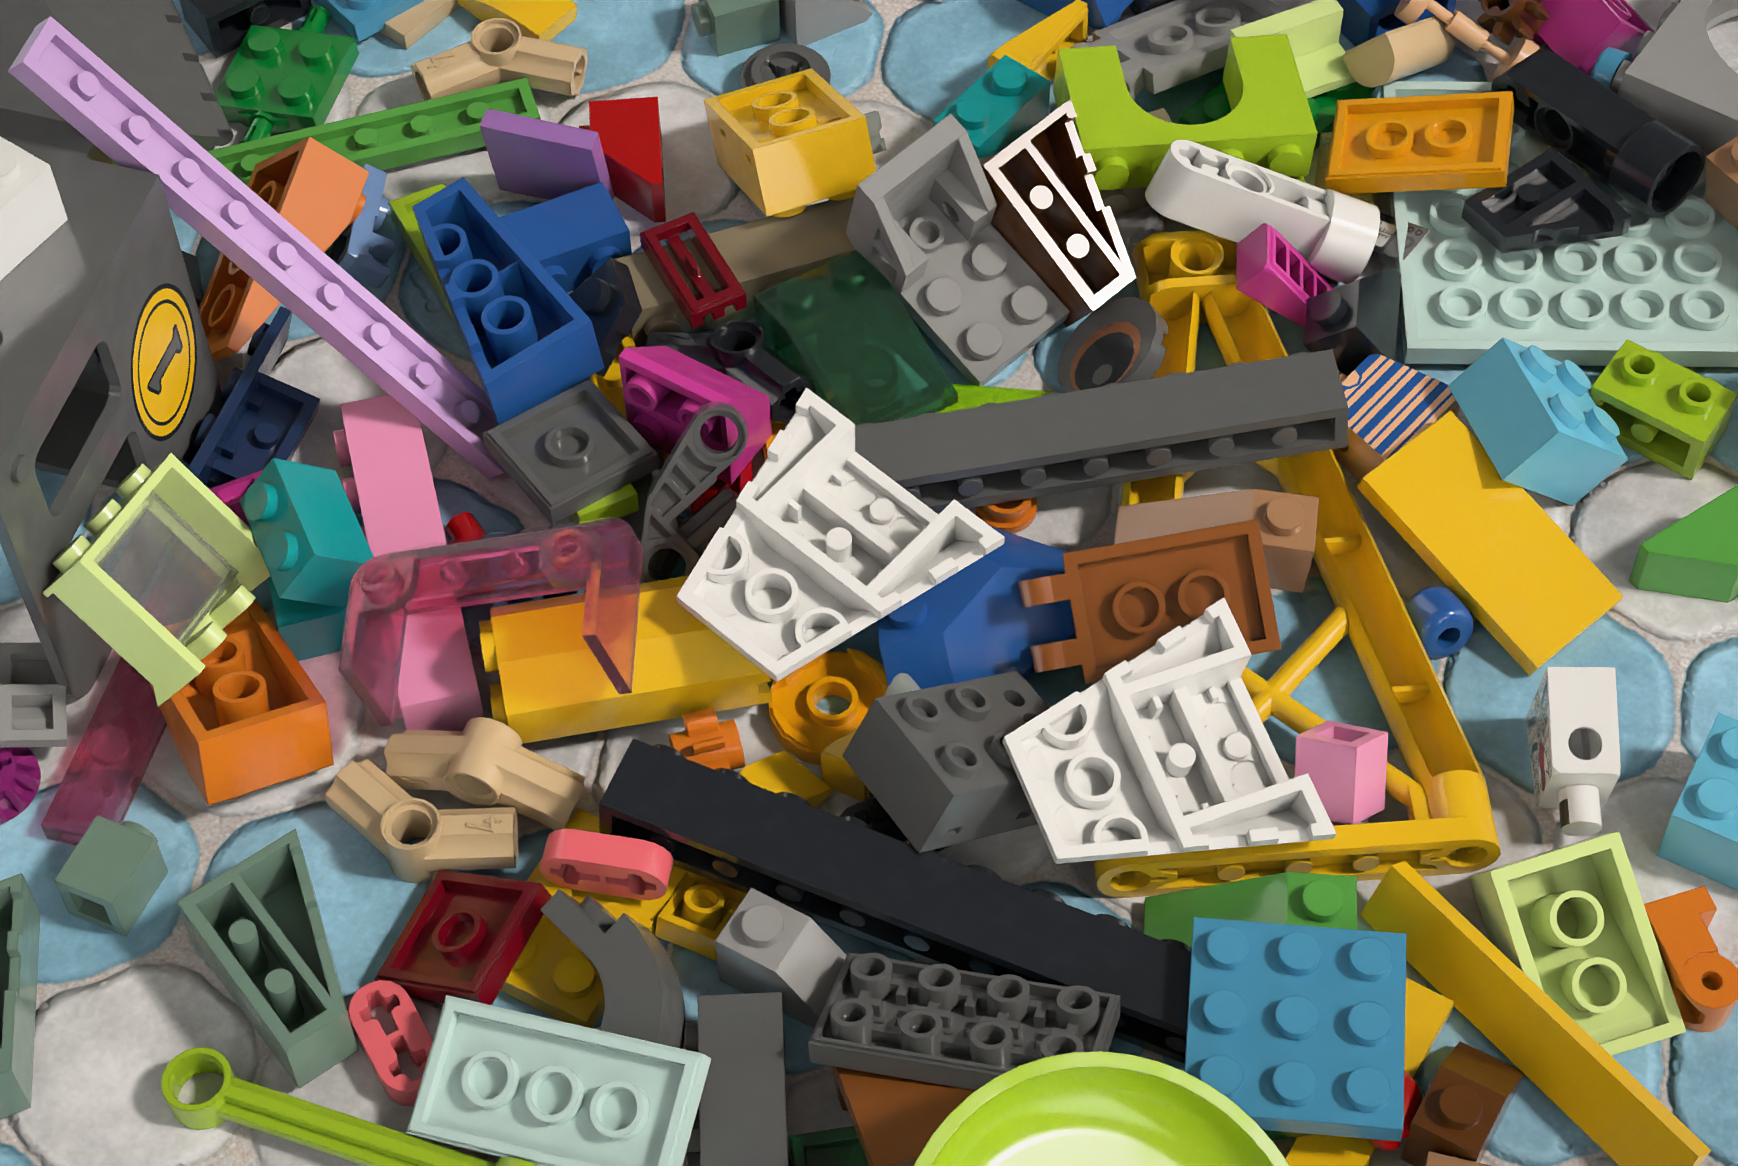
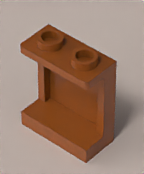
(894, 1113)

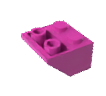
(668, 388)

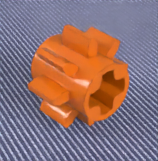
(709, 741)

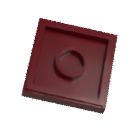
(465, 937)

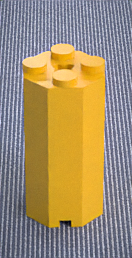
(560, 690)

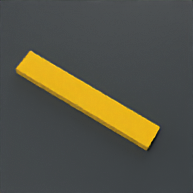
(1529, 1026)

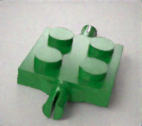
(286, 77)

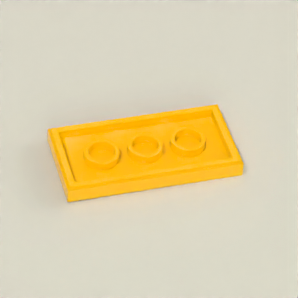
(1489, 543)

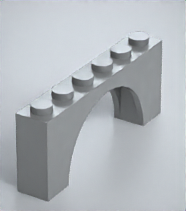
(1683, 77)

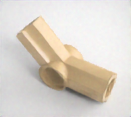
(498, 56)
(485, 768)
(391, 817)

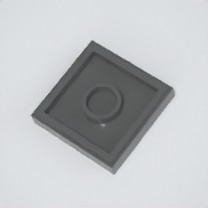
(570, 451)

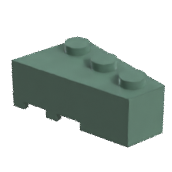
(274, 957)
(17, 993)

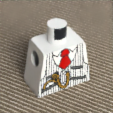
(1575, 744)

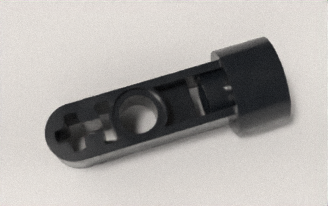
(1603, 132)

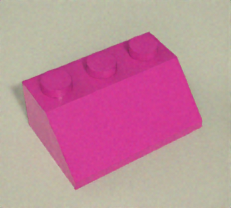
(1587, 27)

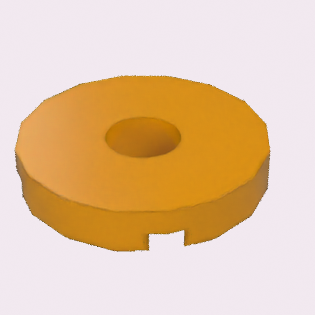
(793, 713)

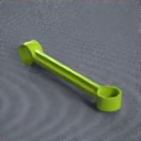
(301, 1120)

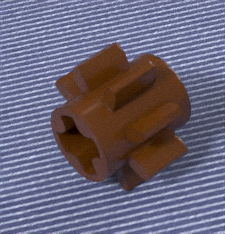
(1512, 18)

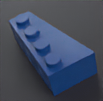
(510, 311)

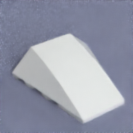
(822, 547)
(1163, 757)

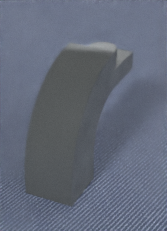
(635, 970)

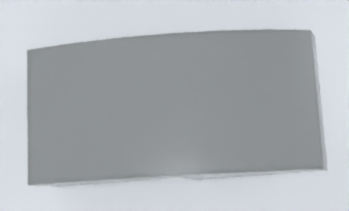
(30, 699)

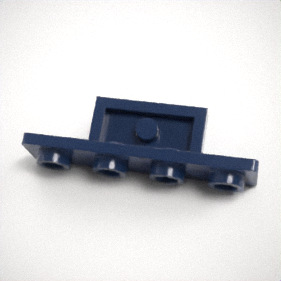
(259, 416)

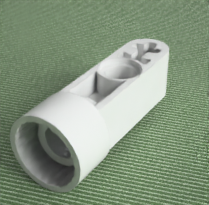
(1237, 196)

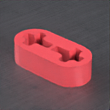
(606, 864)
(382, 1050)

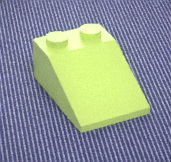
(1583, 939)

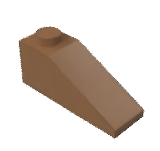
(1284, 520)

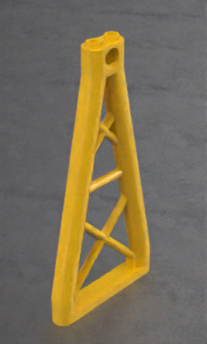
(1447, 799)

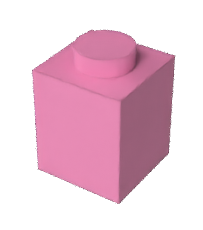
(1345, 768)

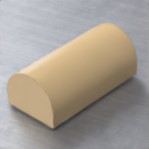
(1400, 52)

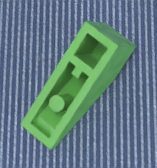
(1274, 898)

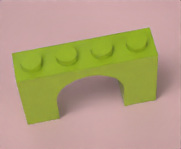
(1266, 123)

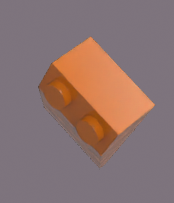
(249, 714)

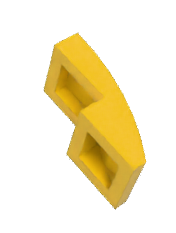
(535, 17)

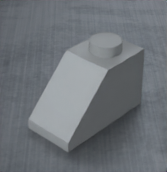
(779, 951)

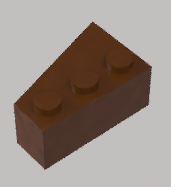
(1056, 214)

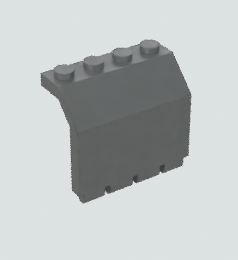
(138, 42)

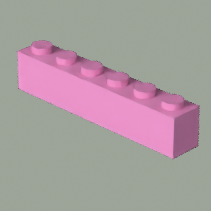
(398, 512)

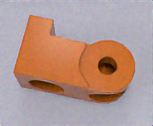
(1699, 977)

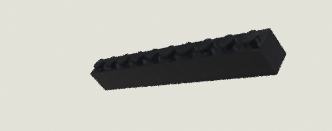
(893, 894)

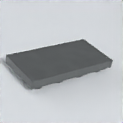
(952, 1022)

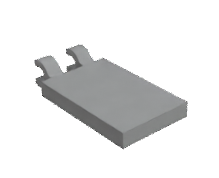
(1177, 40)

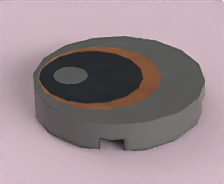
(1114, 346)

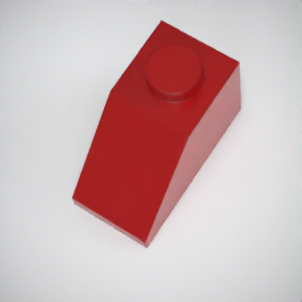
(632, 151)

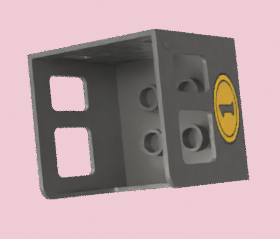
(94, 369)

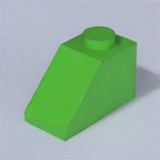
(1694, 554)

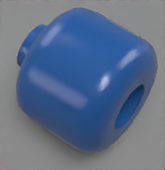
(1440, 621)

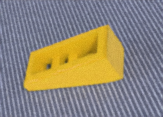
(1039, 45)

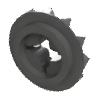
(780, 61)

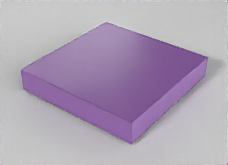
(542, 156)

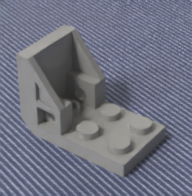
(933, 239)

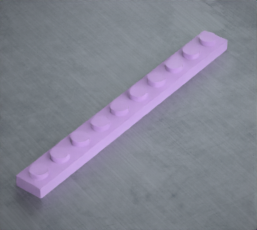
(257, 239)

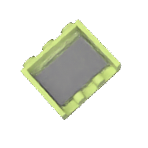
(161, 573)

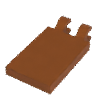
(1147, 587)

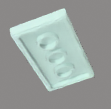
(555, 1091)

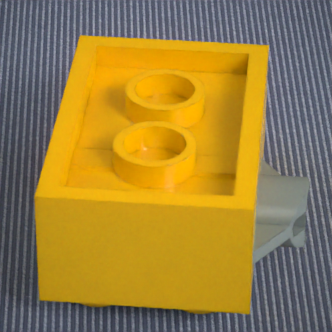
(793, 142)

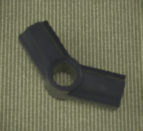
(741, 353)

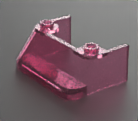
(486, 569)

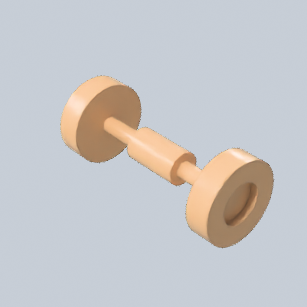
(1467, 32)

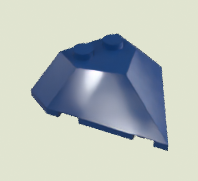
(976, 619)

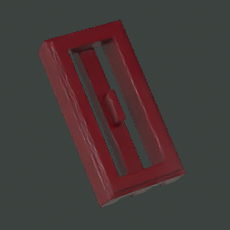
(710, 302)

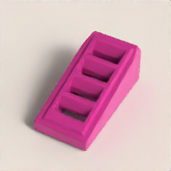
(1277, 274)

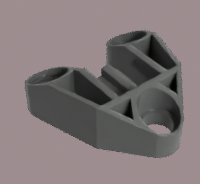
(682, 479)

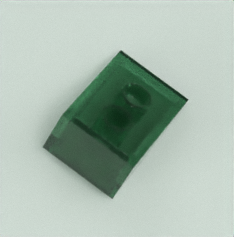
(854, 342)

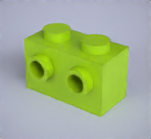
(1663, 408)

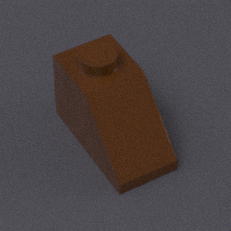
(1462, 1107)

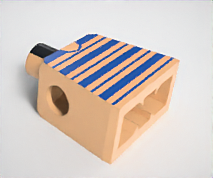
(1388, 410)

